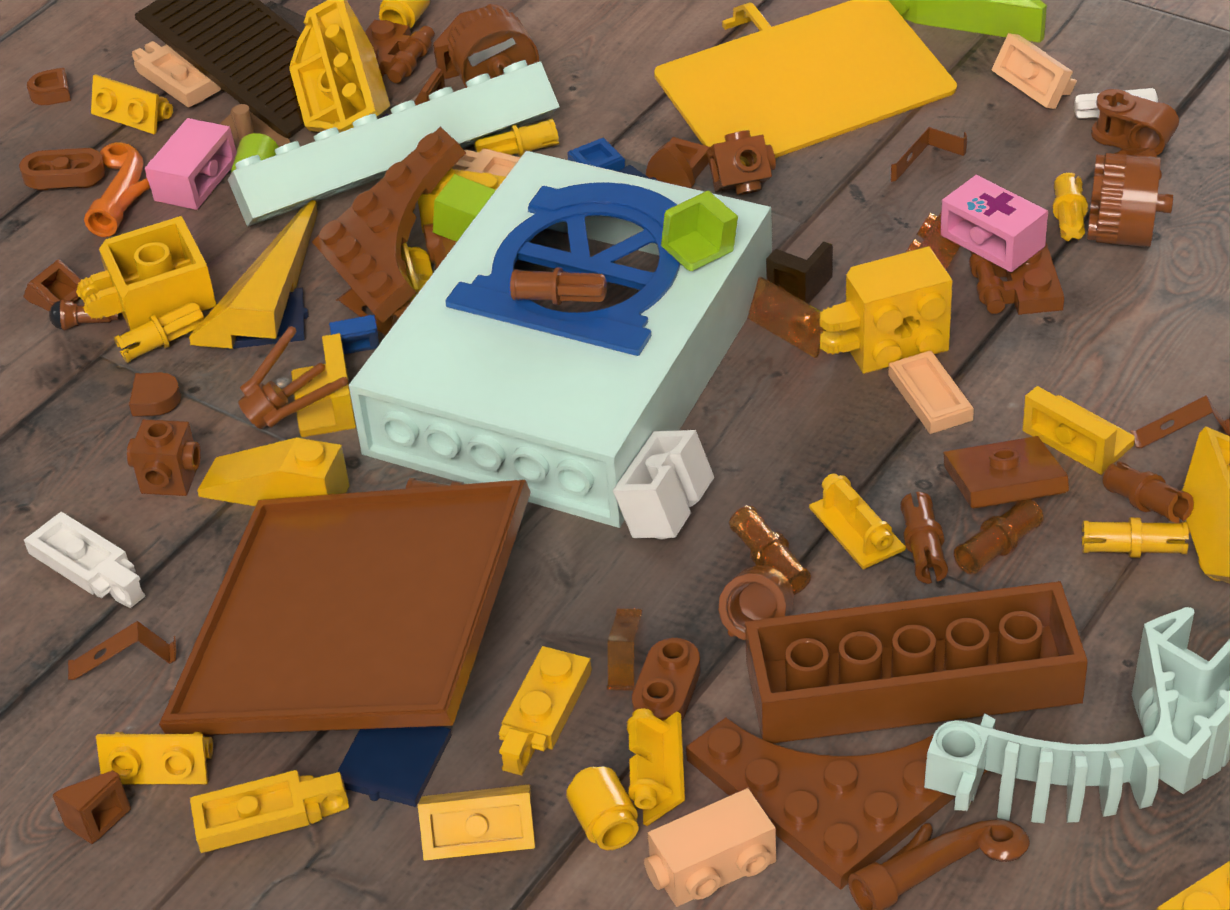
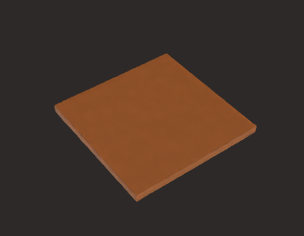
(350, 611)

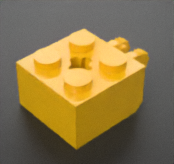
(148, 274)
(891, 310)

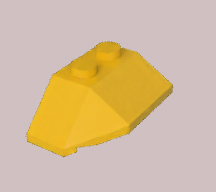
(336, 69)
(1210, 487)

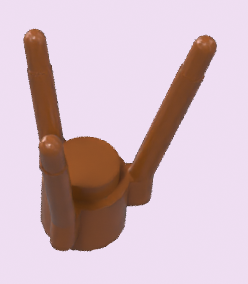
(266, 403)

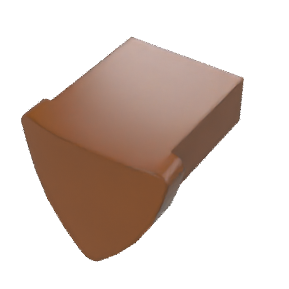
(678, 162)

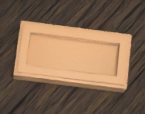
(930, 392)

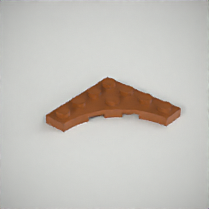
(369, 234)
(824, 806)

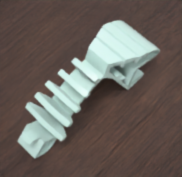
(1181, 712)

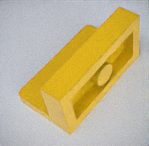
(335, 410)
(1074, 430)
(476, 822)

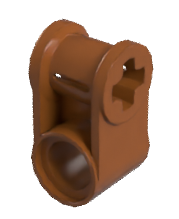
(1133, 122)

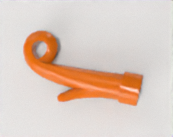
(107, 211)

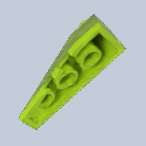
(979, 16)

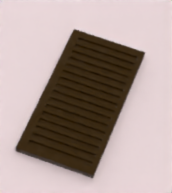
(238, 48)

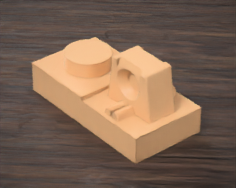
(1033, 71)

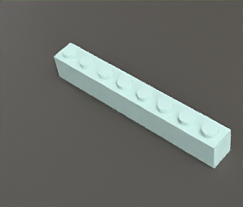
(370, 148)

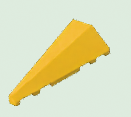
(260, 295)

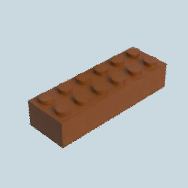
(914, 662)

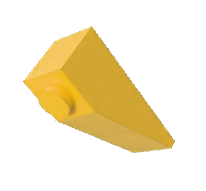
(277, 471)

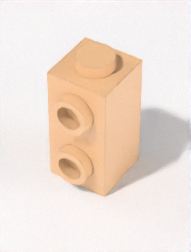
(711, 848)

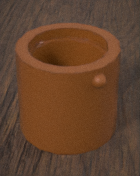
(754, 595)

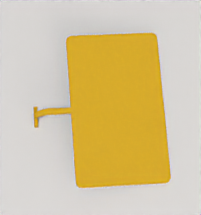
(806, 76)

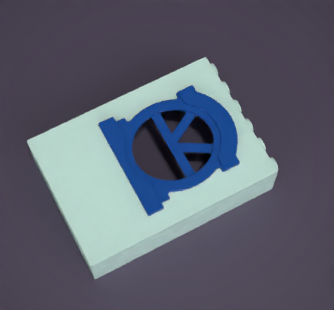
(545, 394)

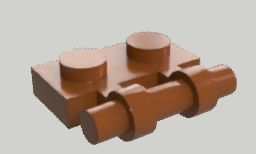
(398, 48)
(1030, 287)

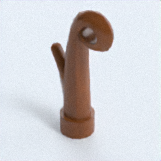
(881, 884)

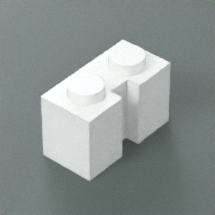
(663, 484)

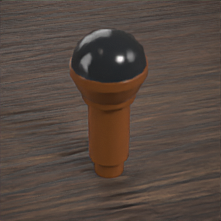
(66, 315)

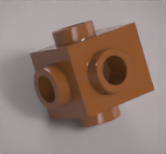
(729, 171)
(164, 457)

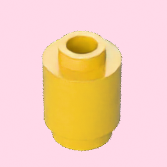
(402, 11)
(603, 807)

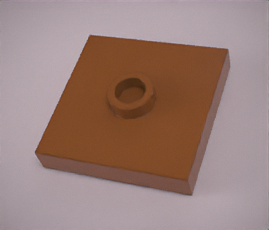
(1005, 472)

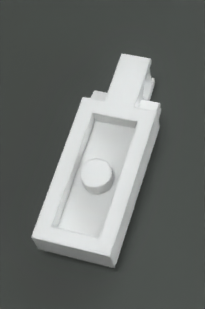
(85, 559)

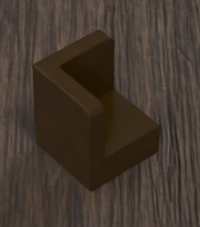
(801, 276)

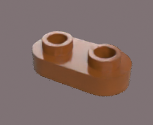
(62, 168)
(670, 673)

